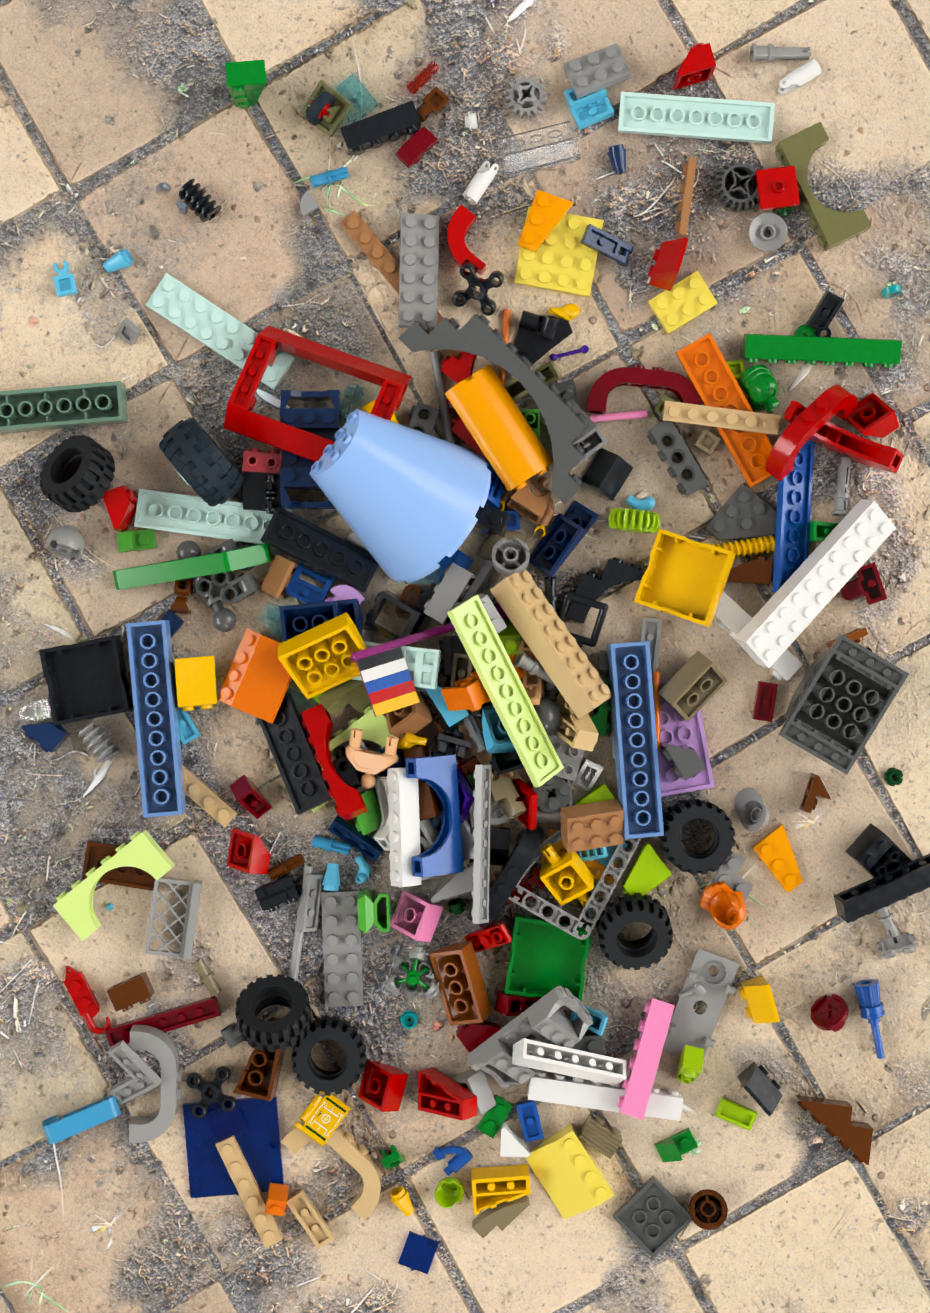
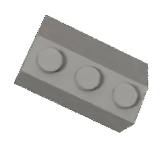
(449, 592)

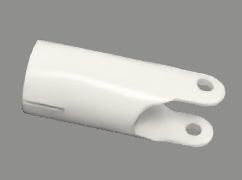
(800, 76)
(480, 182)

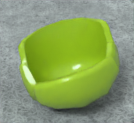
(449, 1191)

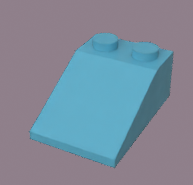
(450, 717)

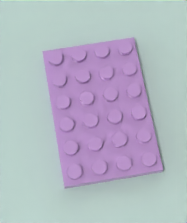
(686, 734)

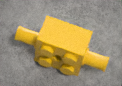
(566, 876)

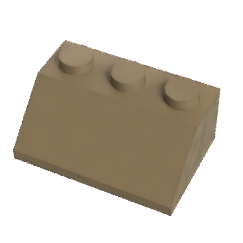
(692, 686)

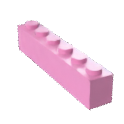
(646, 1058)

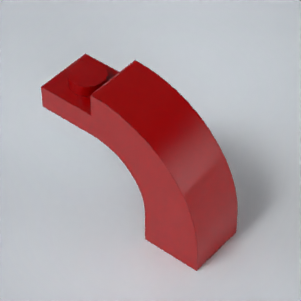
(458, 227)

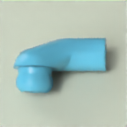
(645, 504)
(364, 869)

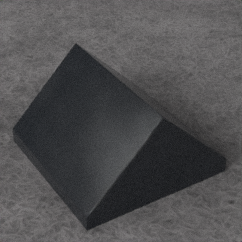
(607, 473)

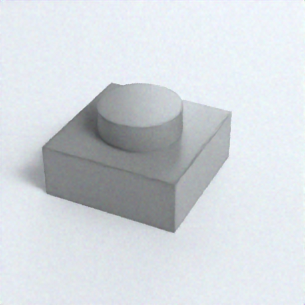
(129, 332)

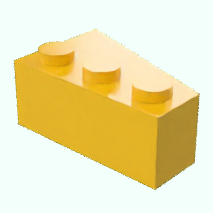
(498, 1185)

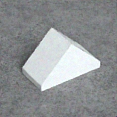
(587, 774)
(511, 1144)

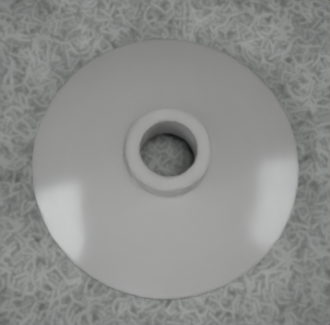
(774, 225)

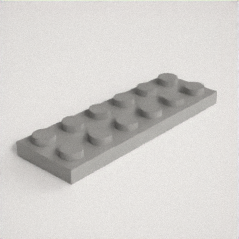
(418, 269)
(342, 949)

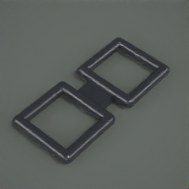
(603, 608)

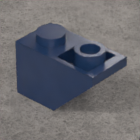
(47, 735)

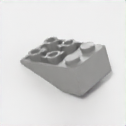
(591, 437)

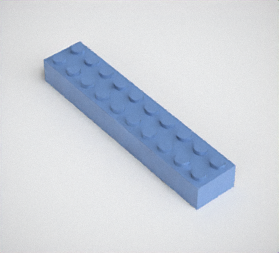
(156, 718)
(635, 738)

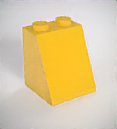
(195, 682)

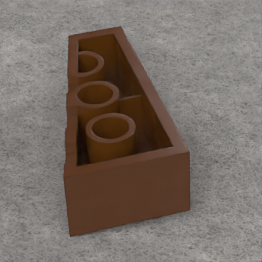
(261, 1074)

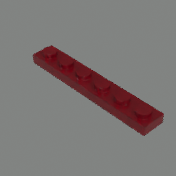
(168, 1019)

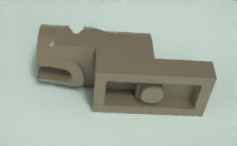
(504, 792)

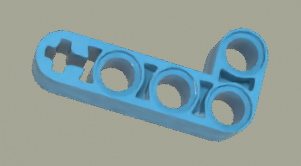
(79, 1120)

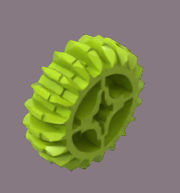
(634, 520)

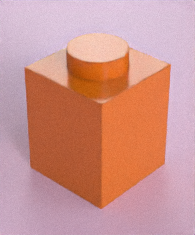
(276, 1199)

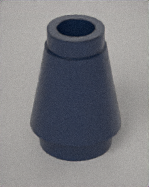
(617, 157)

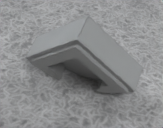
(308, 204)

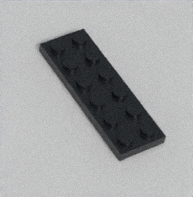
(320, 549)
(295, 758)

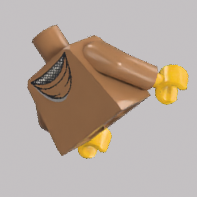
(532, 502)

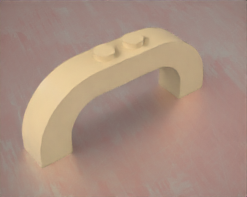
(355, 1155)

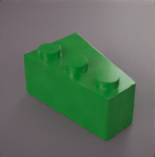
(245, 81)

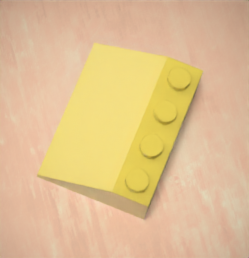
(569, 1173)

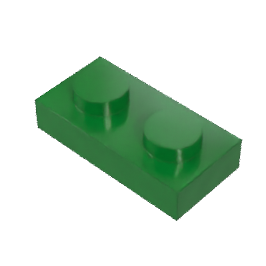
(495, 1117)

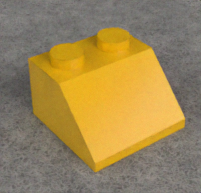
(759, 1001)

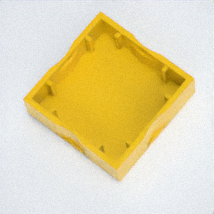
(685, 577)

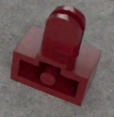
(867, 585)

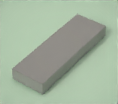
(310, 902)

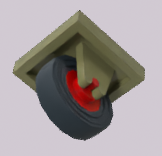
(326, 108)

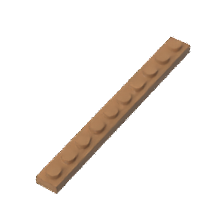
(379, 256)

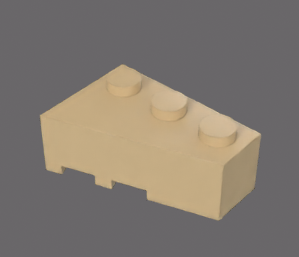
(576, 732)

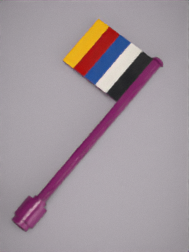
(387, 673)

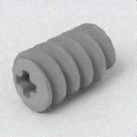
(97, 743)

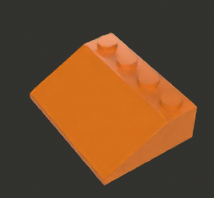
(256, 677)

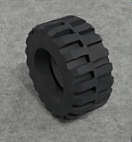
(77, 473)
(720, 848)
(637, 952)
(277, 1033)
(329, 1080)

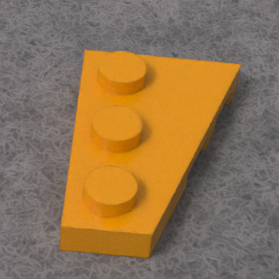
(542, 218)
(779, 858)

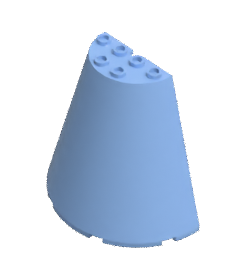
(402, 492)

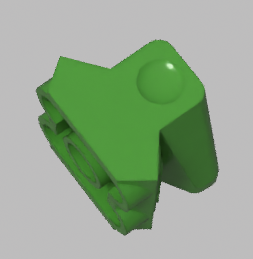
(373, 910)

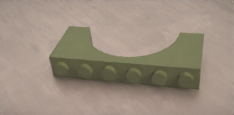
(830, 225)

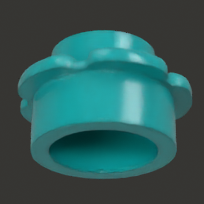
(409, 1024)

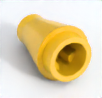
(401, 1199)

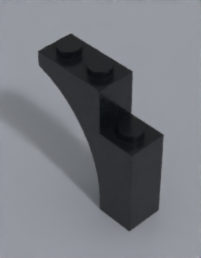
(592, 588)

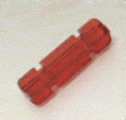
(422, 77)

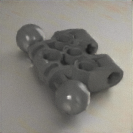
(243, 587)

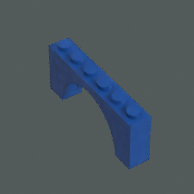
(446, 852)

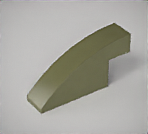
(517, 390)
(348, 692)

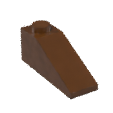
(752, 572)

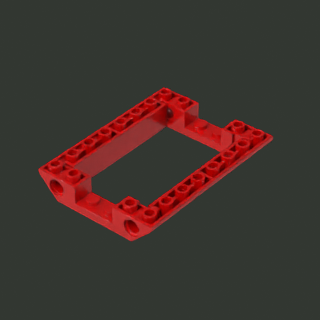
(242, 401)

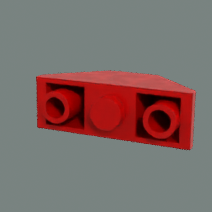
(492, 936)

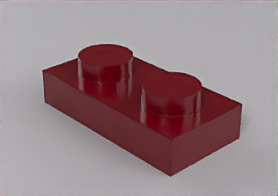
(765, 701)

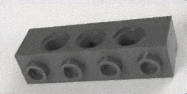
(678, 446)

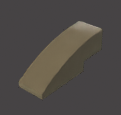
(499, 1216)

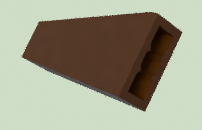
(428, 799)

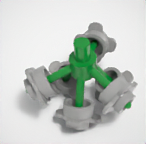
(412, 984)

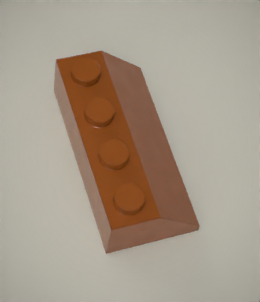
(461, 984)

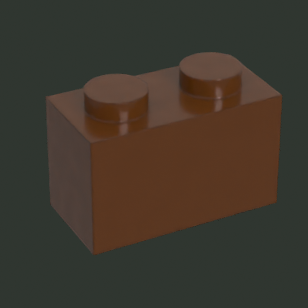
(130, 992)

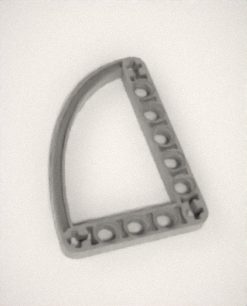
(591, 902)

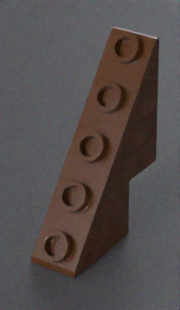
(837, 1119)

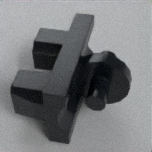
(443, 741)

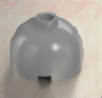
(66, 542)
(510, 556)

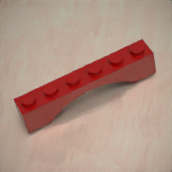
(320, 725)

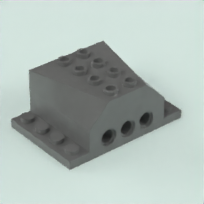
(841, 702)

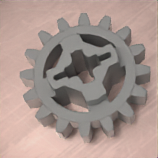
(519, 90)

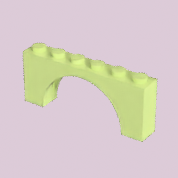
(373, 729)
(78, 906)

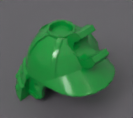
(761, 387)

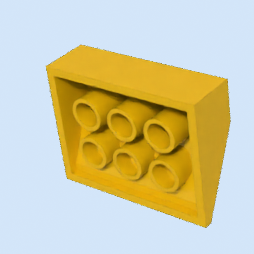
(322, 655)

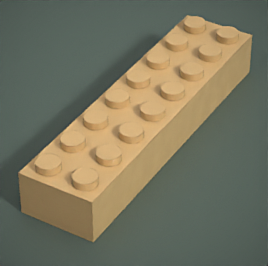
(551, 643)

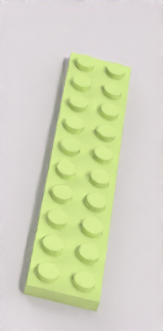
(505, 690)

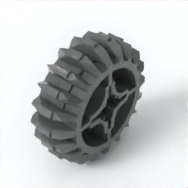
(735, 179)

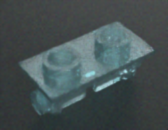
(352, 395)

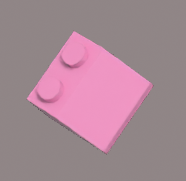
(416, 916)

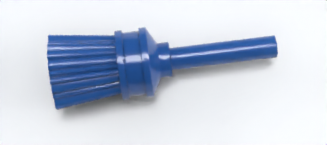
(871, 1009)

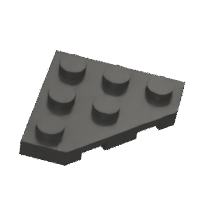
(743, 517)

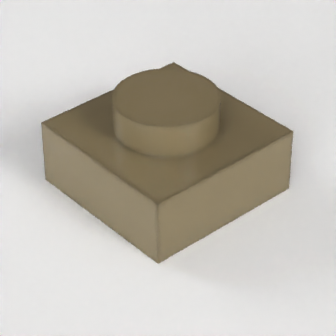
(707, 442)

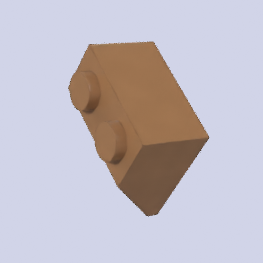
(278, 576)
(409, 719)

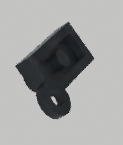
(825, 312)

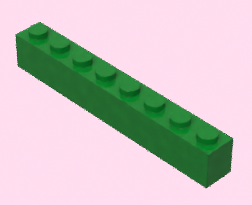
(821, 349)

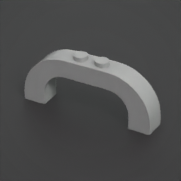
(162, 1047)

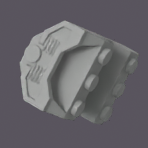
(539, 1023)

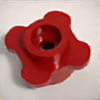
(533, 879)

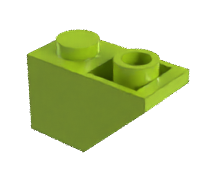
(689, 1064)

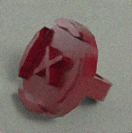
(829, 1012)

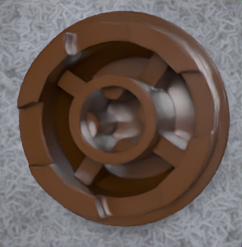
(708, 1209)

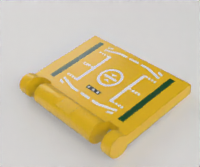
(322, 1117)

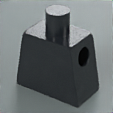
(350, 775)

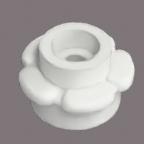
(471, 121)

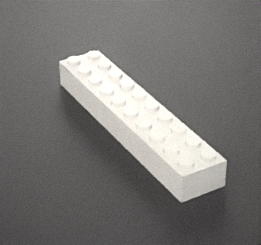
(815, 583)

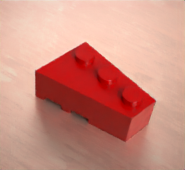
(444, 1096)

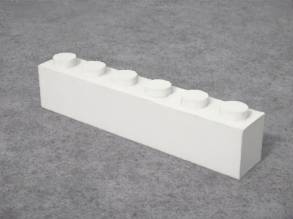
(734, 619)
(403, 826)
(568, 1061)

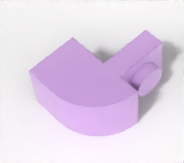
(345, 592)

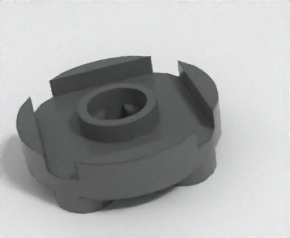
(553, 804)

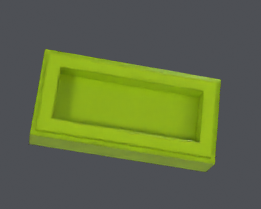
(735, 1113)

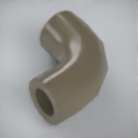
(485, 549)

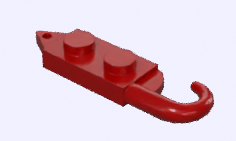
(84, 999)

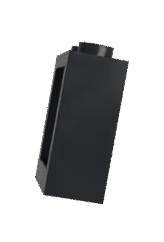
(412, 625)

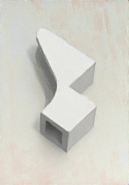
(382, 834)

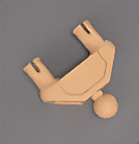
(370, 761)

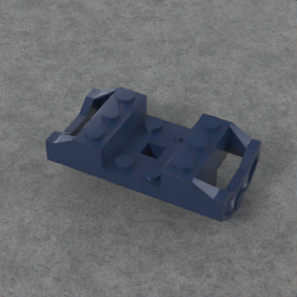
(318, 421)

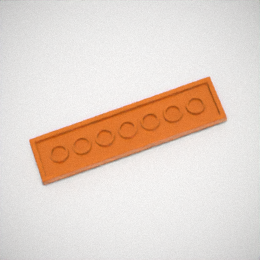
(719, 388)

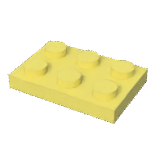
(683, 303)

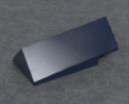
(562, 538)
(303, 617)

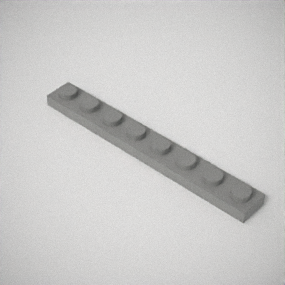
(481, 848)

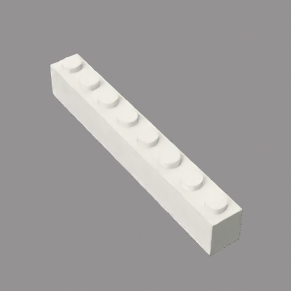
(598, 1095)

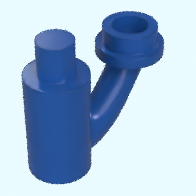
(461, 1158)

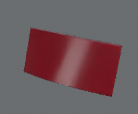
(415, 147)

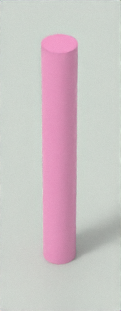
(619, 416)

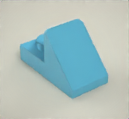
(599, 1020)

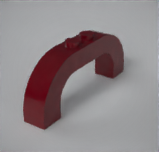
(640, 377)

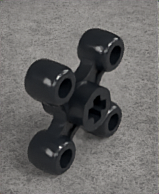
(484, 284)
(207, 1099)

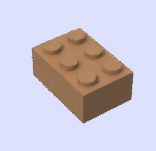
(592, 825)

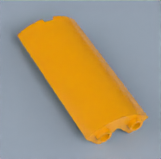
(499, 428)

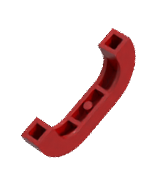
(831, 402)

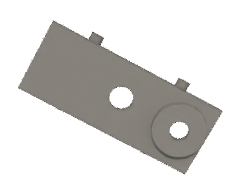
(697, 1028)

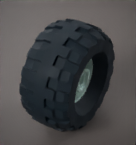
(201, 462)

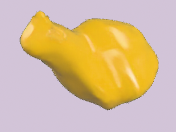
(566, 312)
(410, 740)

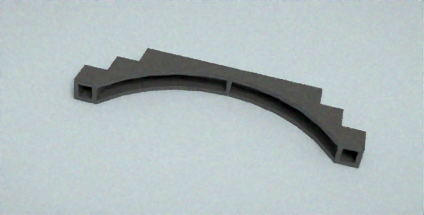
(481, 340)

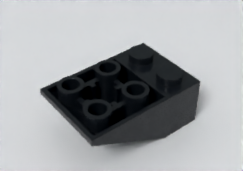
(876, 852)

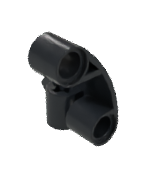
(539, 335)

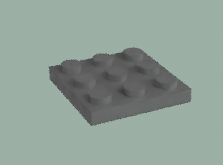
(652, 1216)

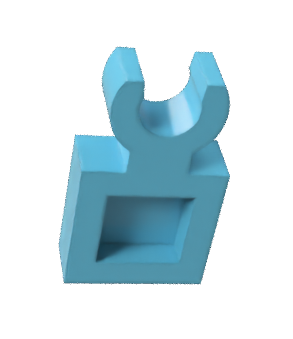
(65, 282)

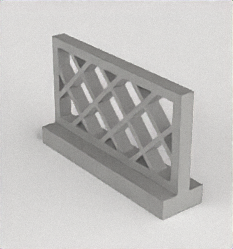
(190, 918)

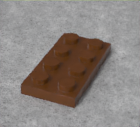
(121, 876)

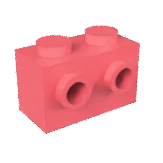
(259, 461)

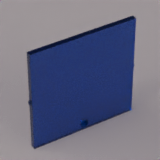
(258, 1144)

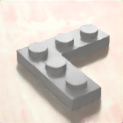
(650, 632)
(141, 1078)

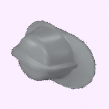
(751, 809)

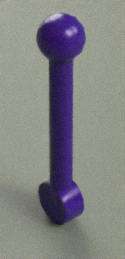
(584, 349)

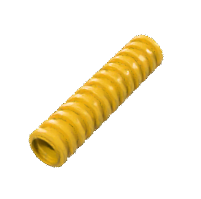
(750, 546)

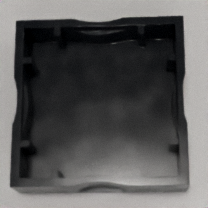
(86, 680)

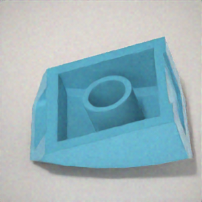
(494, 733)

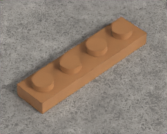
(686, 190)

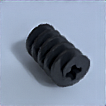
(197, 202)

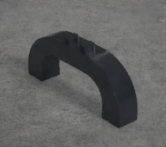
(512, 871)

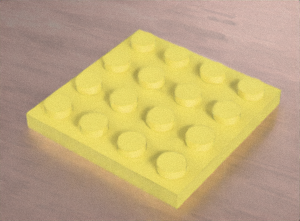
(561, 260)

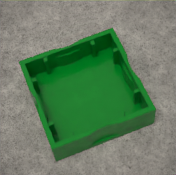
(545, 958)

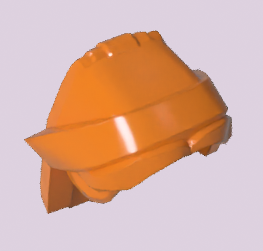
(724, 905)

